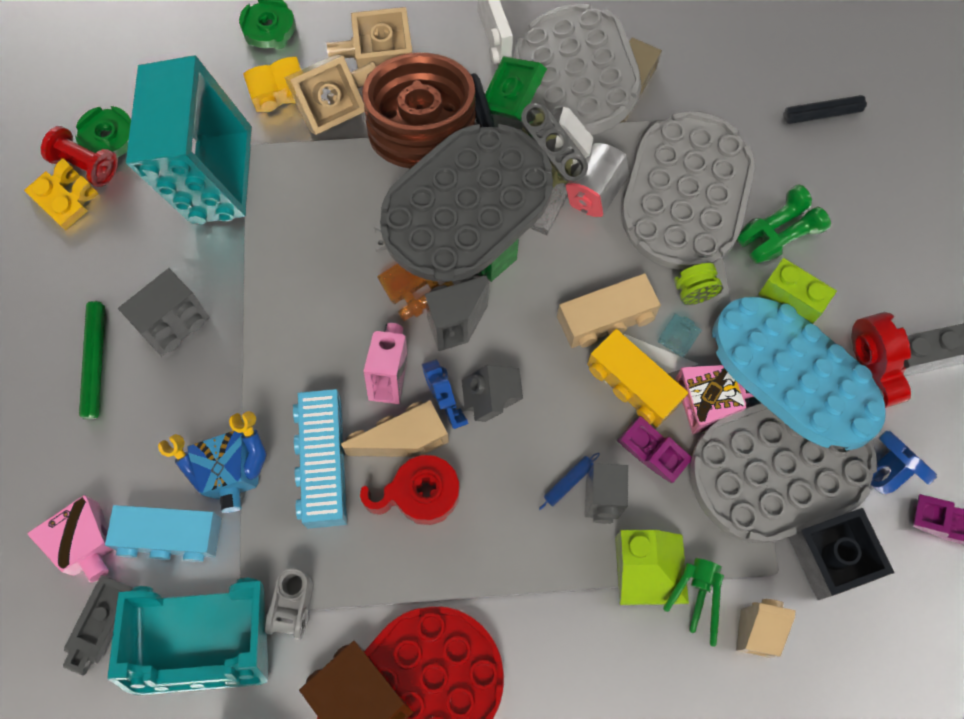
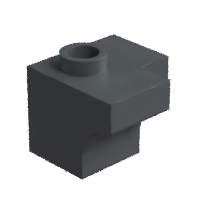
(491, 390)

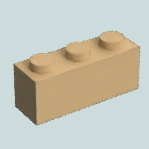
(608, 309)

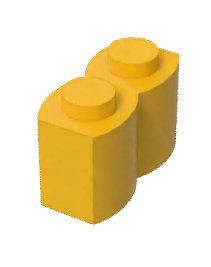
(268, 85)

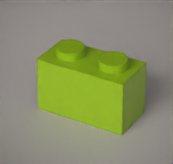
(799, 289)

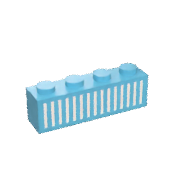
(321, 459)

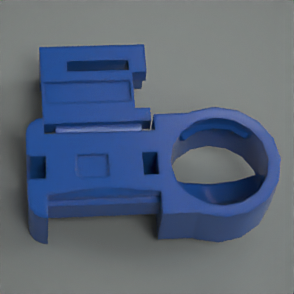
(442, 392)

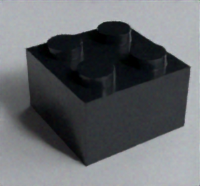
(841, 554)

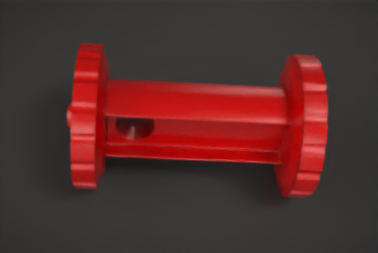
(99, 166)

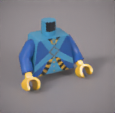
(222, 464)

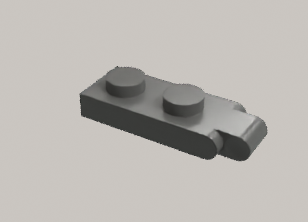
(94, 626)

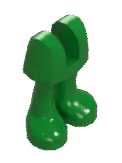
(797, 203)

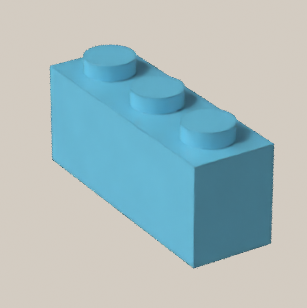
(163, 533)

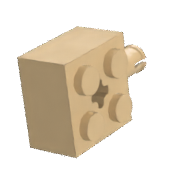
(376, 37)
(343, 100)

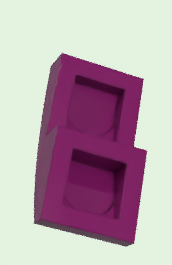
(654, 450)
(939, 518)

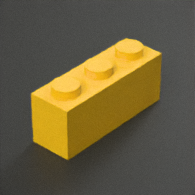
(636, 378)

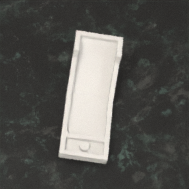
(496, 29)

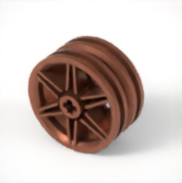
(416, 105)

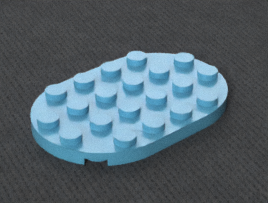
(799, 373)

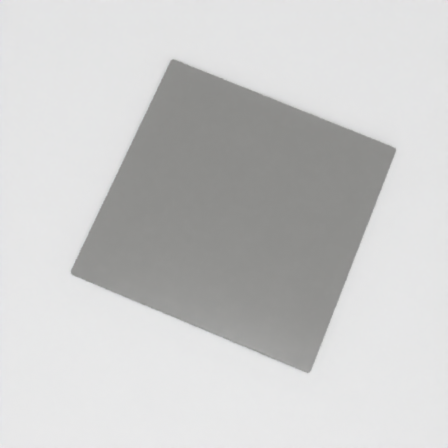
(310, 329)

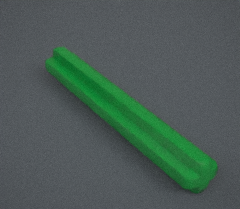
(92, 360)

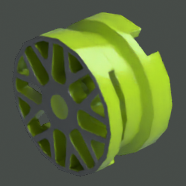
(698, 284)

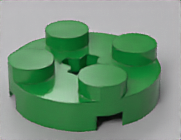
(272, 35)
(97, 120)

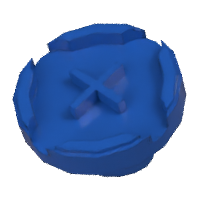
(901, 465)

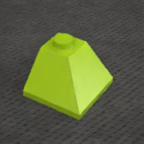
(649, 566)

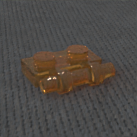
(401, 285)

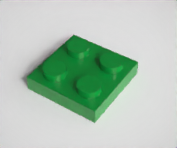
(513, 86)

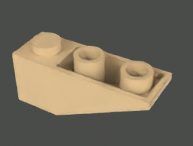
(406, 435)

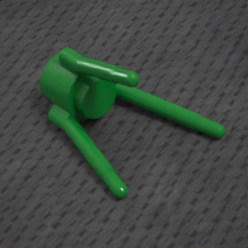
(704, 577)

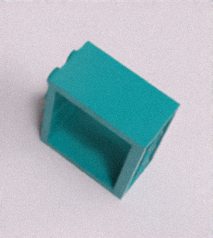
(170, 108)

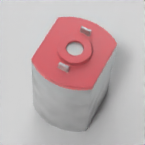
(602, 182)

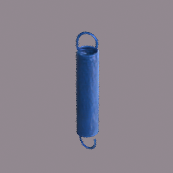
(569, 481)

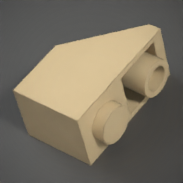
(764, 628)

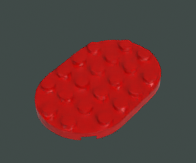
(440, 664)

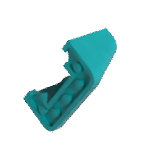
(189, 640)

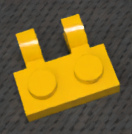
(52, 196)

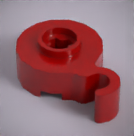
(883, 351)
(404, 491)

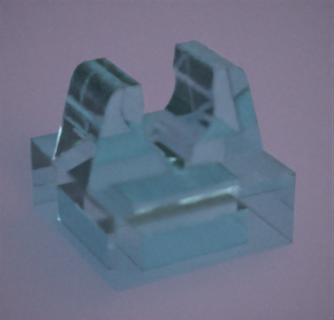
(679, 335)

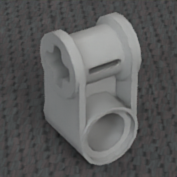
(289, 606)

